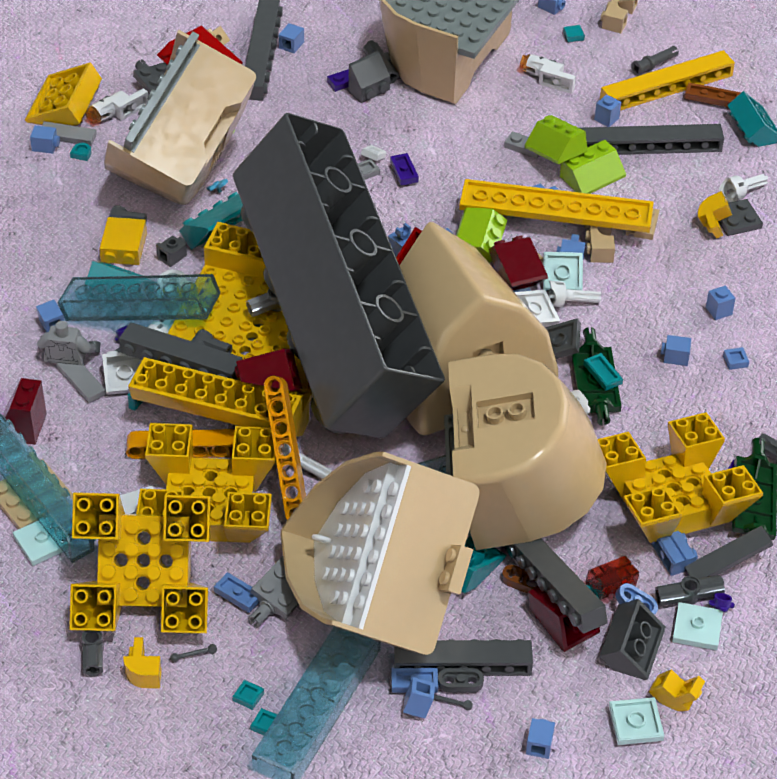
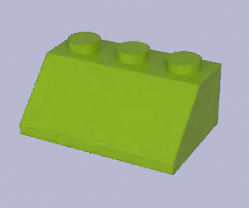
(556, 140)
(593, 168)
(481, 229)

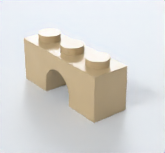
(616, 14)
(600, 245)

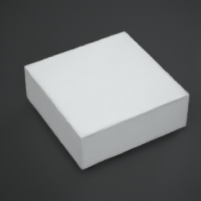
(373, 152)

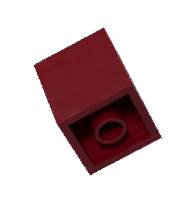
(518, 262)
(275, 363)
(27, 409)
(555, 622)

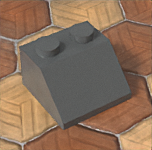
(368, 77)

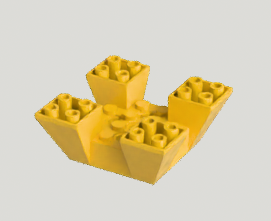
(679, 488)
(235, 508)
(99, 602)

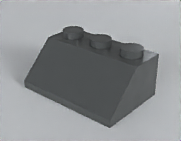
(633, 640)

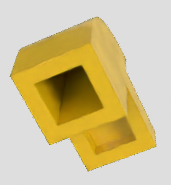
(713, 210)
(141, 669)
(675, 692)

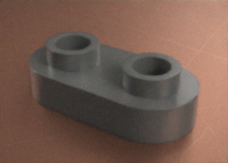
(460, 680)

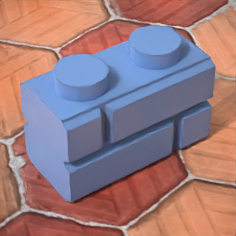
(675, 552)

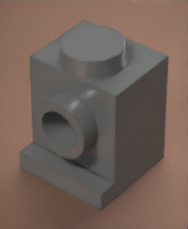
(171, 250)

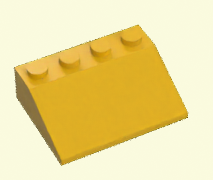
(65, 96)

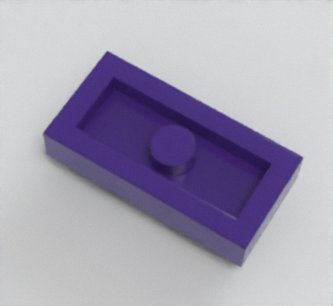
(339, 80)
(404, 169)

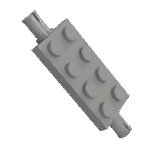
(273, 594)

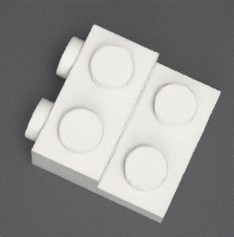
(540, 306)
(119, 371)

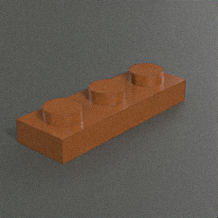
(709, 94)

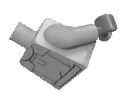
(66, 345)

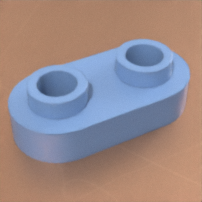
(628, 592)

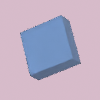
(736, 358)

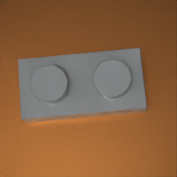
(517, 143)

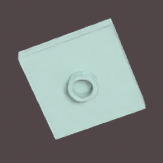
(565, 268)
(36, 543)
(697, 626)
(636, 721)

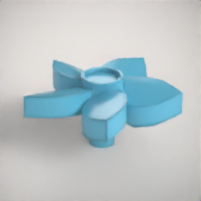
(218, 184)

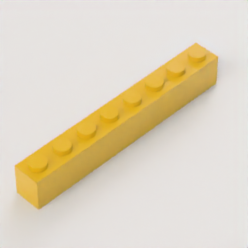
(670, 80)

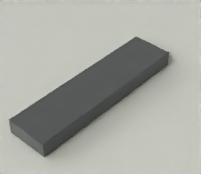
(730, 554)

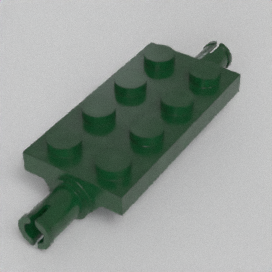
(598, 399)
(764, 510)

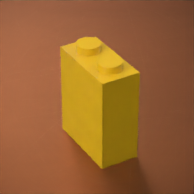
(123, 241)

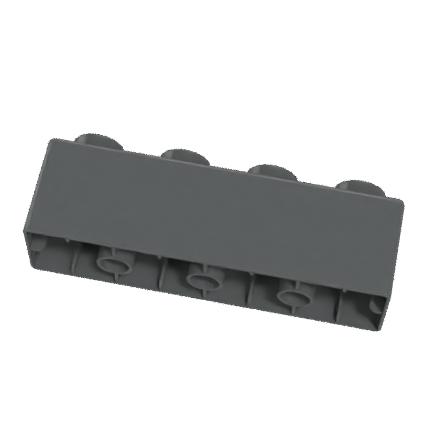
(336, 279)

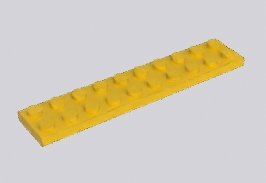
(558, 205)

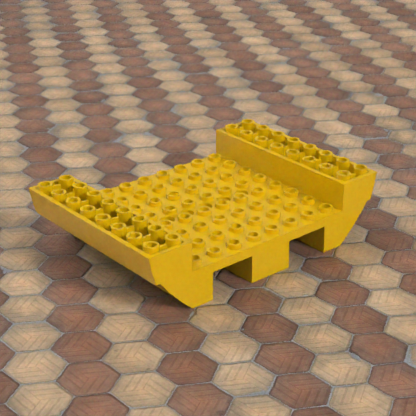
(238, 270)

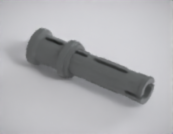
(649, 62)

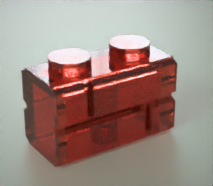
(610, 576)

